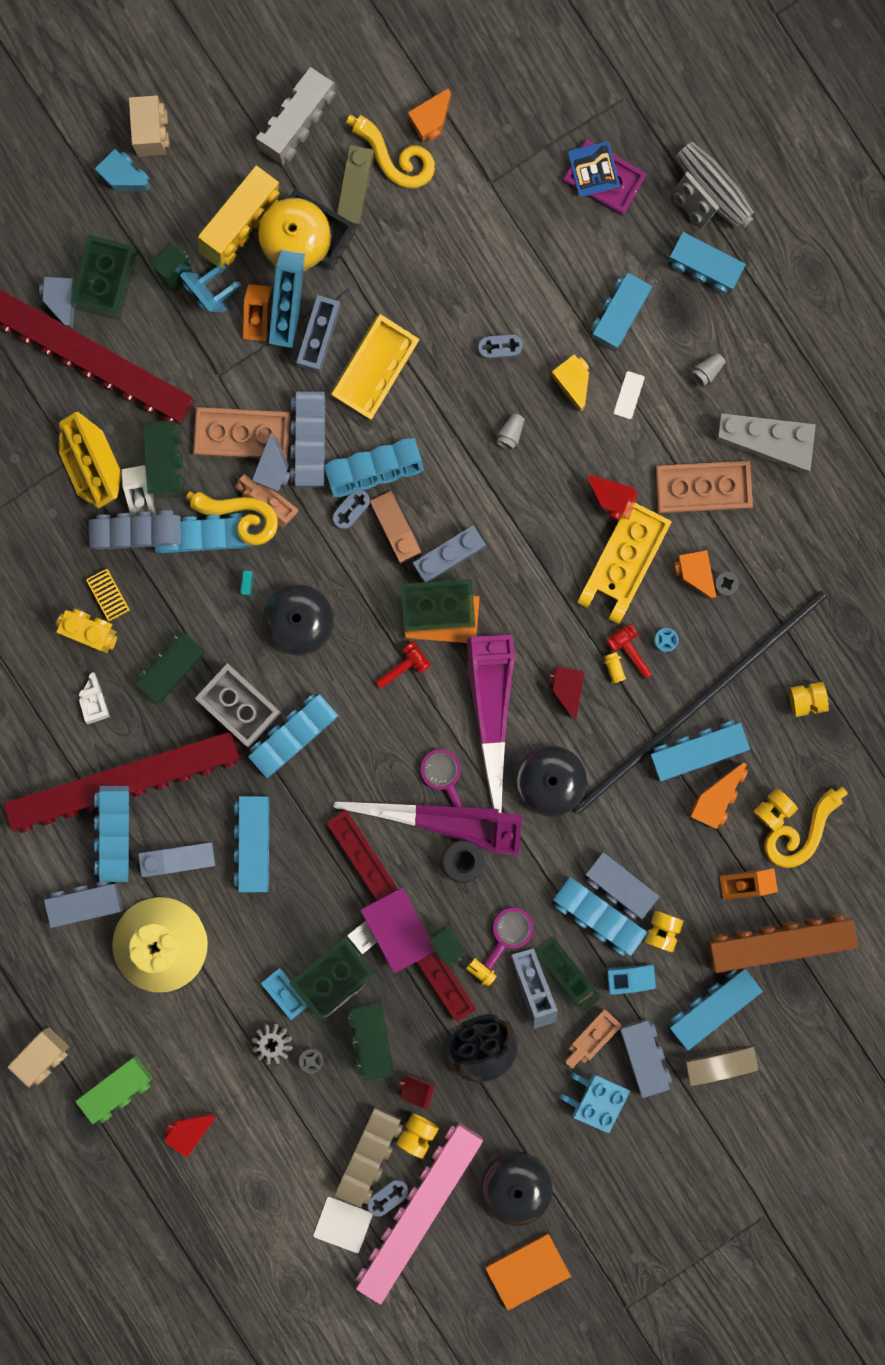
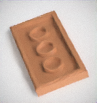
(239, 432)
(704, 487)

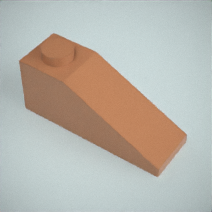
(395, 527)

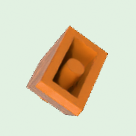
(430, 116)
(256, 312)
(696, 572)
(748, 884)

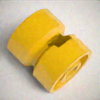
(808, 699)
(781, 804)
(667, 923)
(417, 1135)

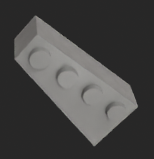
(296, 117)
(775, 440)

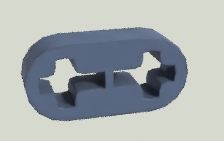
(501, 352)
(355, 513)
(391, 1202)

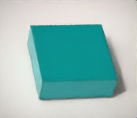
(247, 583)

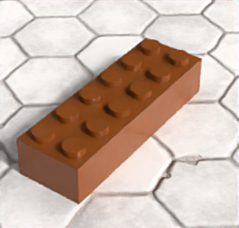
(782, 944)

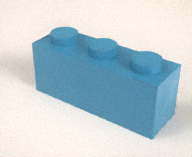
(706, 263)
(620, 311)

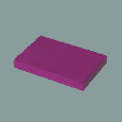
(617, 198)
(398, 930)

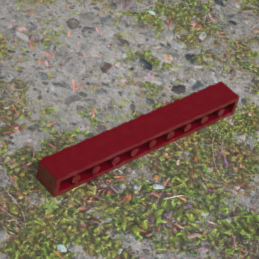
(93, 360)
(139, 776)

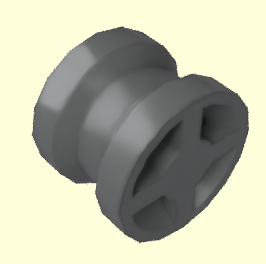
(722, 586)
(309, 1064)

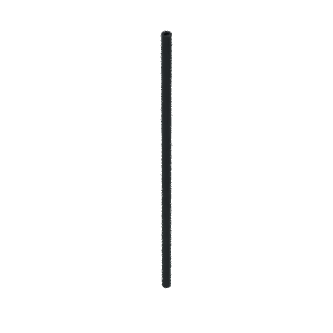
(700, 701)

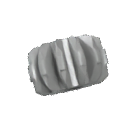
(280, 1047)

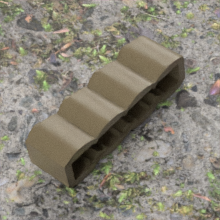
(367, 1157)

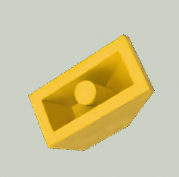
(573, 380)

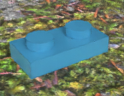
(284, 994)

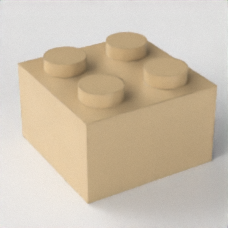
(147, 126)
(42, 1053)

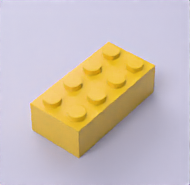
(238, 218)

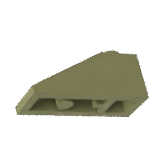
(355, 183)

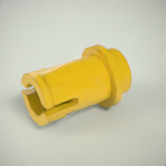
(614, 667)
(481, 972)

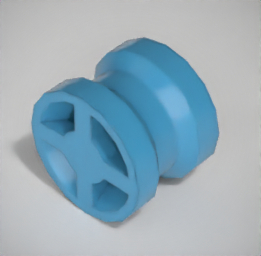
(668, 637)

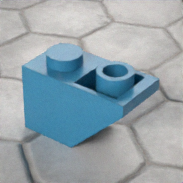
(121, 175)
(630, 979)

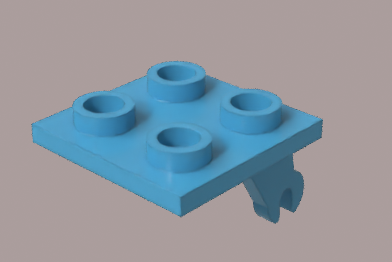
(195, 283)
(600, 1102)

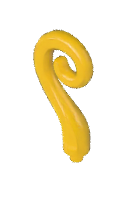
(369, 132)
(209, 506)
(825, 806)

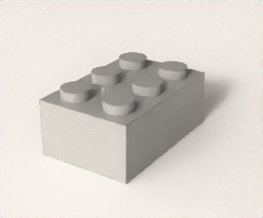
(238, 705)

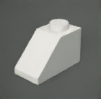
(136, 490)

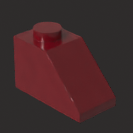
(567, 688)
(416, 1090)

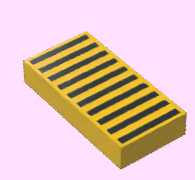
(108, 595)

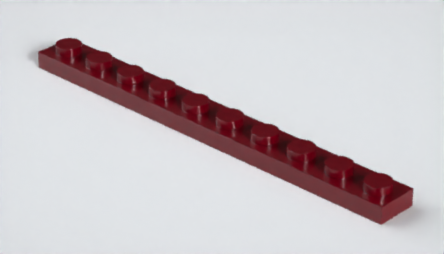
(382, 885)

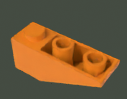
(713, 801)

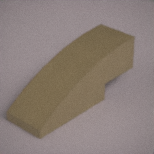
(721, 1066)

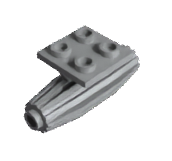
(709, 190)

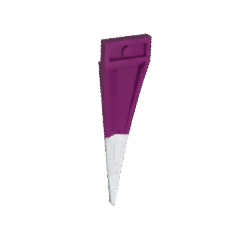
(490, 680)
(481, 826)

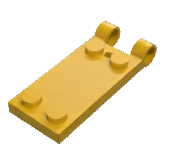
(626, 559)

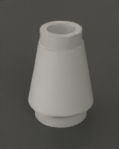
(707, 370)
(510, 433)

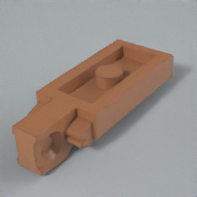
(284, 510)
(592, 1038)

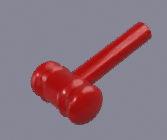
(622, 639)
(414, 658)

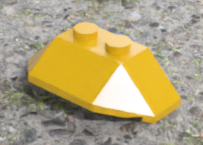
(89, 460)

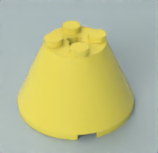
(178, 935)

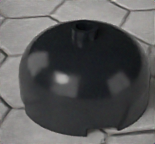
(315, 622)
(534, 786)
(483, 1060)
(515, 1172)

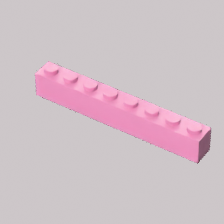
(419, 1212)

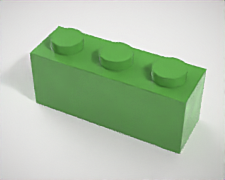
(115, 1091)

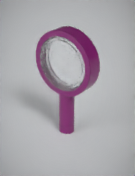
(441, 771)
(512, 930)

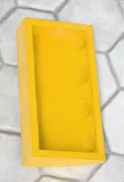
(374, 366)

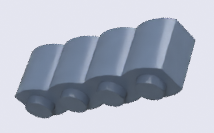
(310, 440)
(134, 531)

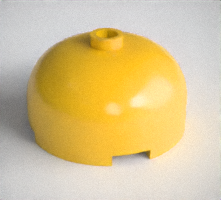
(311, 235)

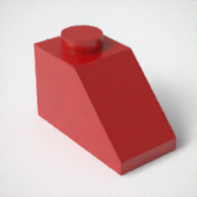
(614, 497)
(187, 1132)

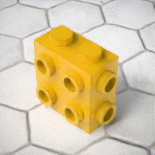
(80, 628)

